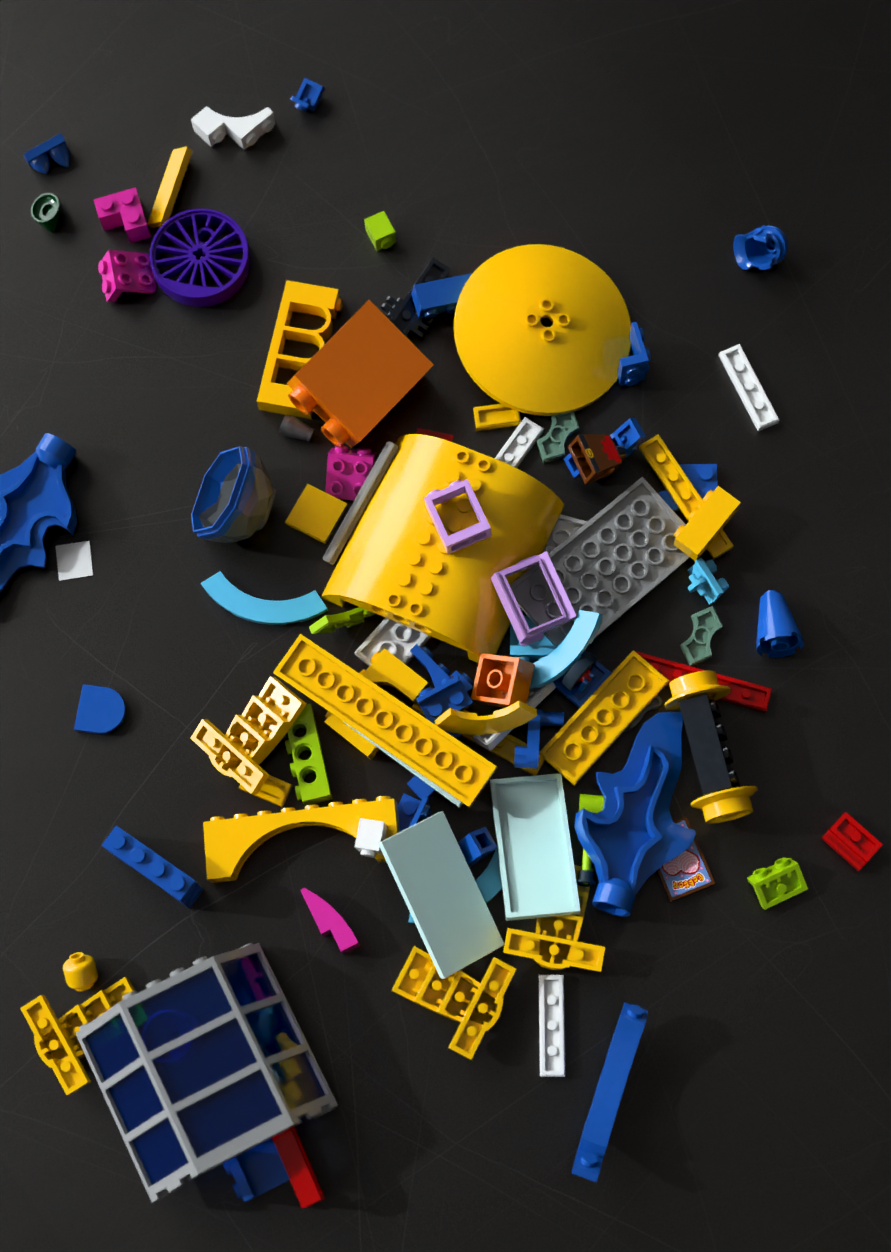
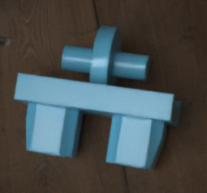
(704, 582)

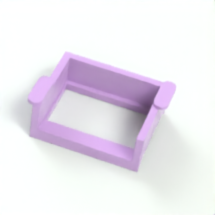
(525, 635)

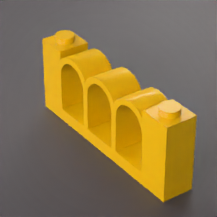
(301, 299)

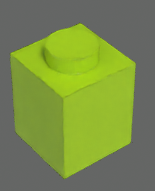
(380, 231)

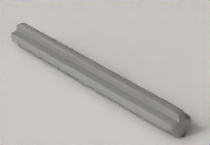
(360, 503)

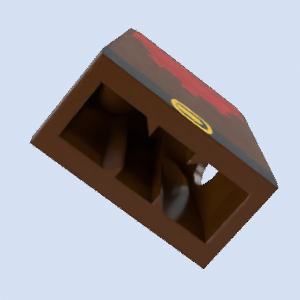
(596, 456)

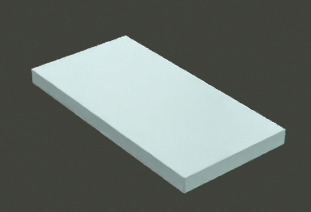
(534, 847)
(441, 894)

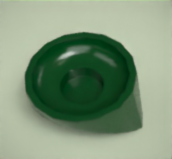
(46, 211)

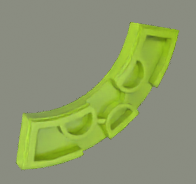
(329, 622)

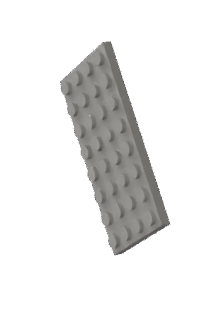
(607, 561)

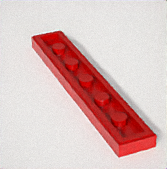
(741, 693)

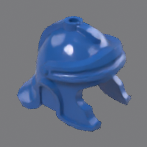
(760, 248)

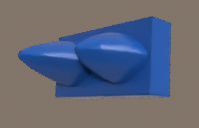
(54, 147)

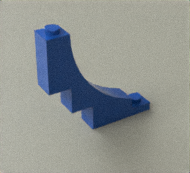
(609, 1092)

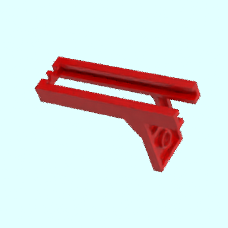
(298, 1168)

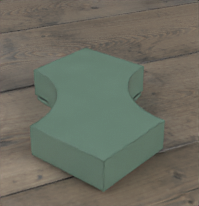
(552, 444)
(697, 647)

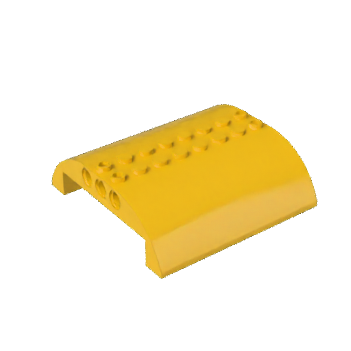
(401, 566)

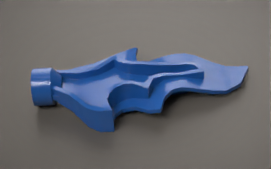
(33, 501)
(635, 827)

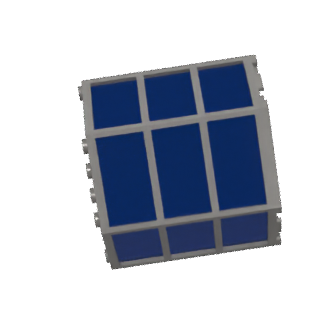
(204, 1067)

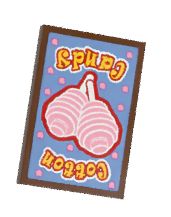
(686, 872)

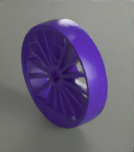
(199, 257)

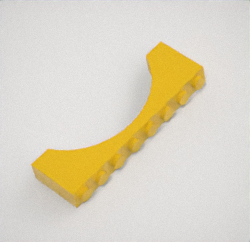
(235, 839)

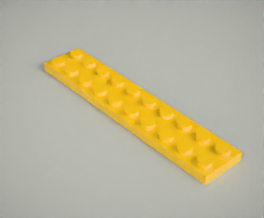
(385, 720)

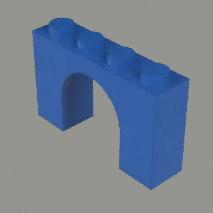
(152, 866)

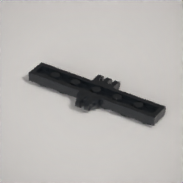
(404, 313)

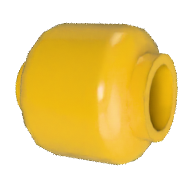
(80, 971)

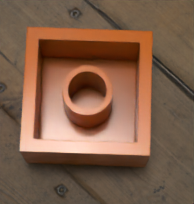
(502, 680)

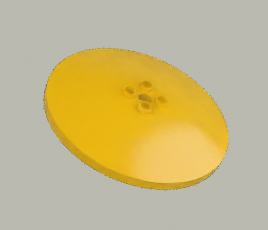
(532, 364)

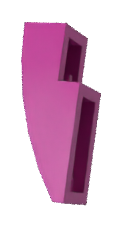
(330, 921)

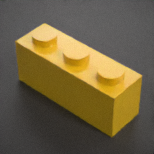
(706, 522)

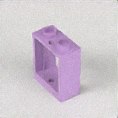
(464, 537)

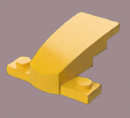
(251, 734)
(556, 941)
(456, 996)
(57, 1038)

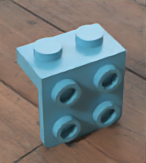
(533, 651)

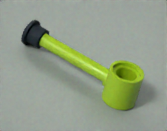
(593, 804)

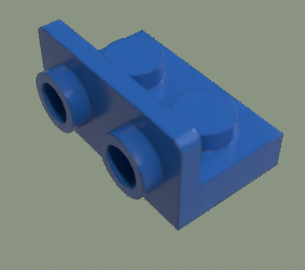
(447, 695)

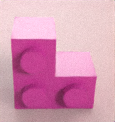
(126, 210)

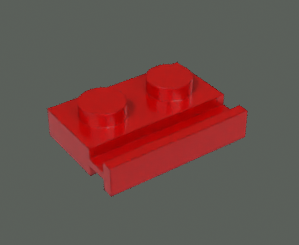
(852, 841)

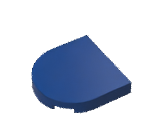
(99, 710)

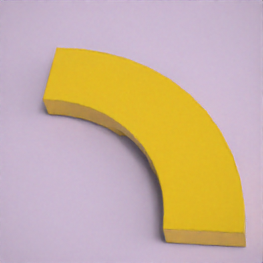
(500, 721)

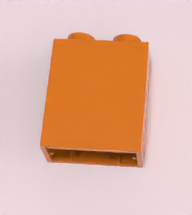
(358, 376)

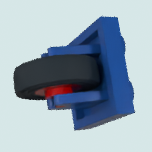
(582, 679)

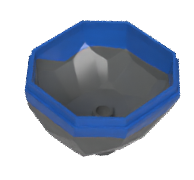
(233, 497)

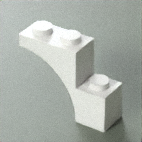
(243, 130)

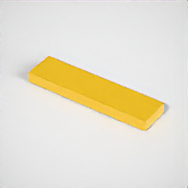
(169, 187)

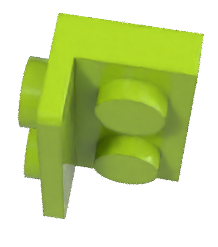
(778, 882)

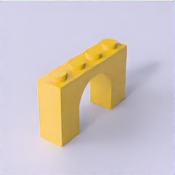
(383, 671)

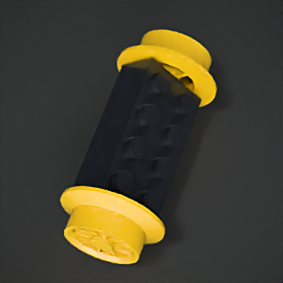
(696, 699)

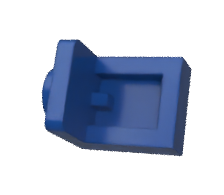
(308, 95)

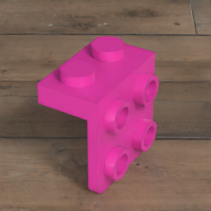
(126, 273)
(348, 471)

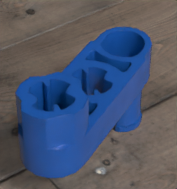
(529, 756)

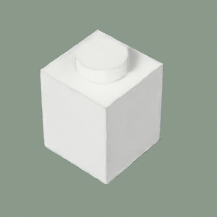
(369, 835)

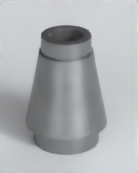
(295, 428)

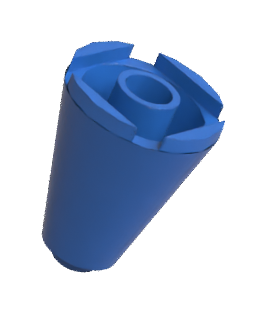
(776, 627)

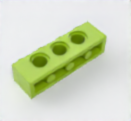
(319, 789)

